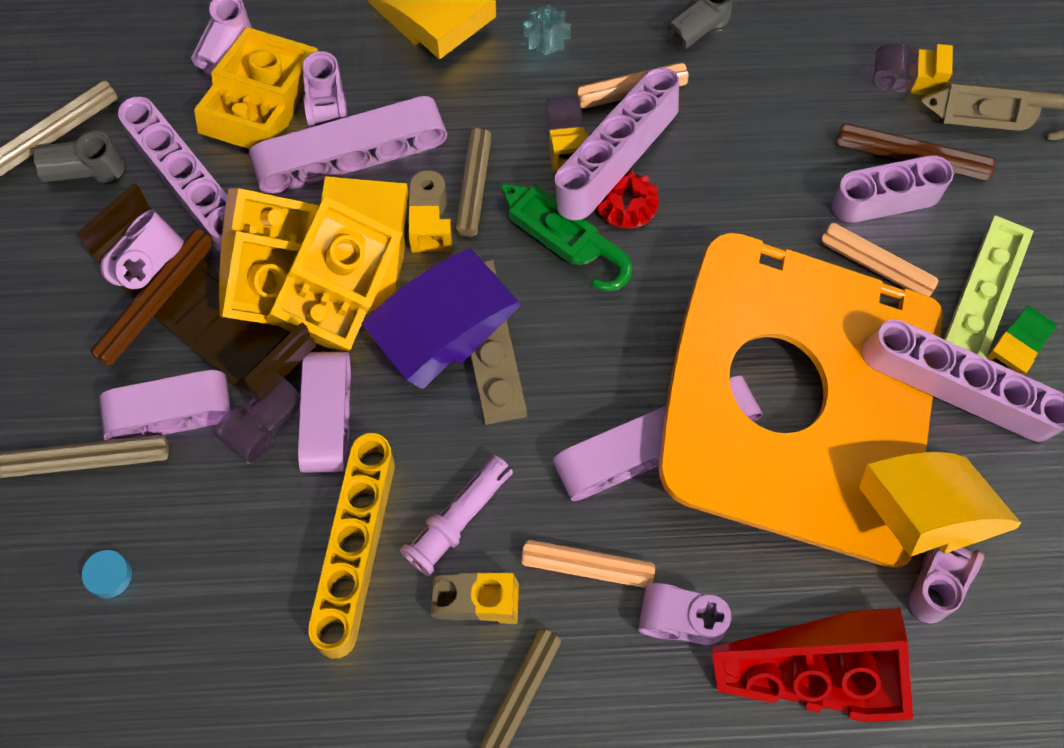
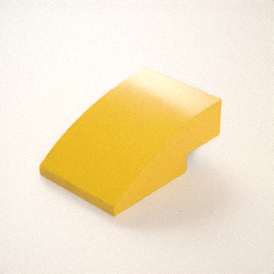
(437, 23)
(253, 89)
(383, 202)
(257, 250)
(335, 275)
(935, 501)

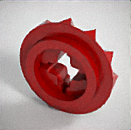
(641, 208)

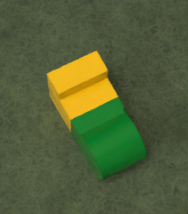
(1023, 340)

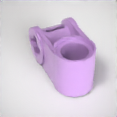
(323, 97)
(146, 246)
(948, 576)
(678, 614)

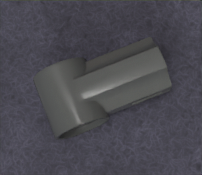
(696, 20)
(88, 157)

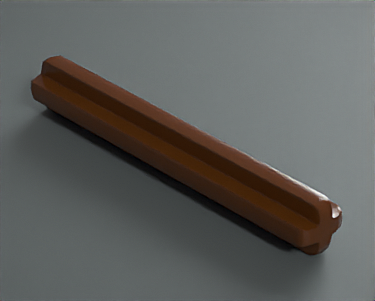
(907, 148)
(151, 298)

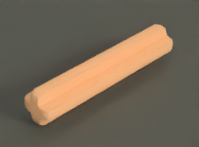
(617, 88)
(879, 260)
(587, 563)

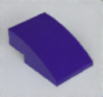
(441, 316)

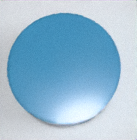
(106, 574)

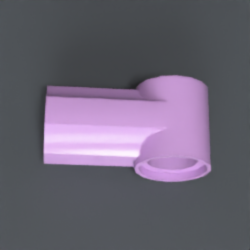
(225, 26)

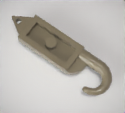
(993, 106)

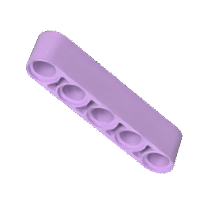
(152, 133)
(617, 144)
(347, 145)
(946, 380)
(627, 449)

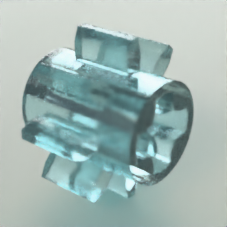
(546, 29)

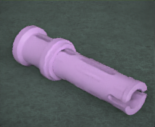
(444, 529)

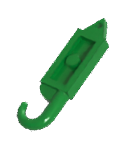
(570, 239)

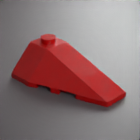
(833, 663)

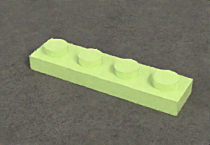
(988, 286)

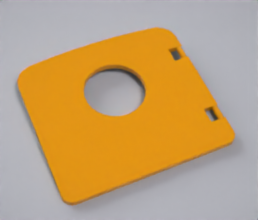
(809, 478)

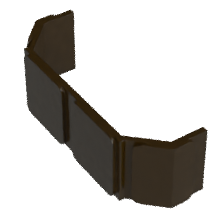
(248, 352)

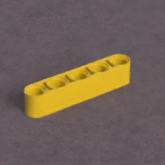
(353, 565)

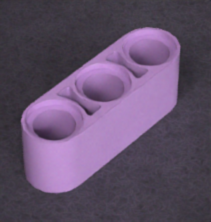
(905, 177)
(165, 405)
(324, 412)

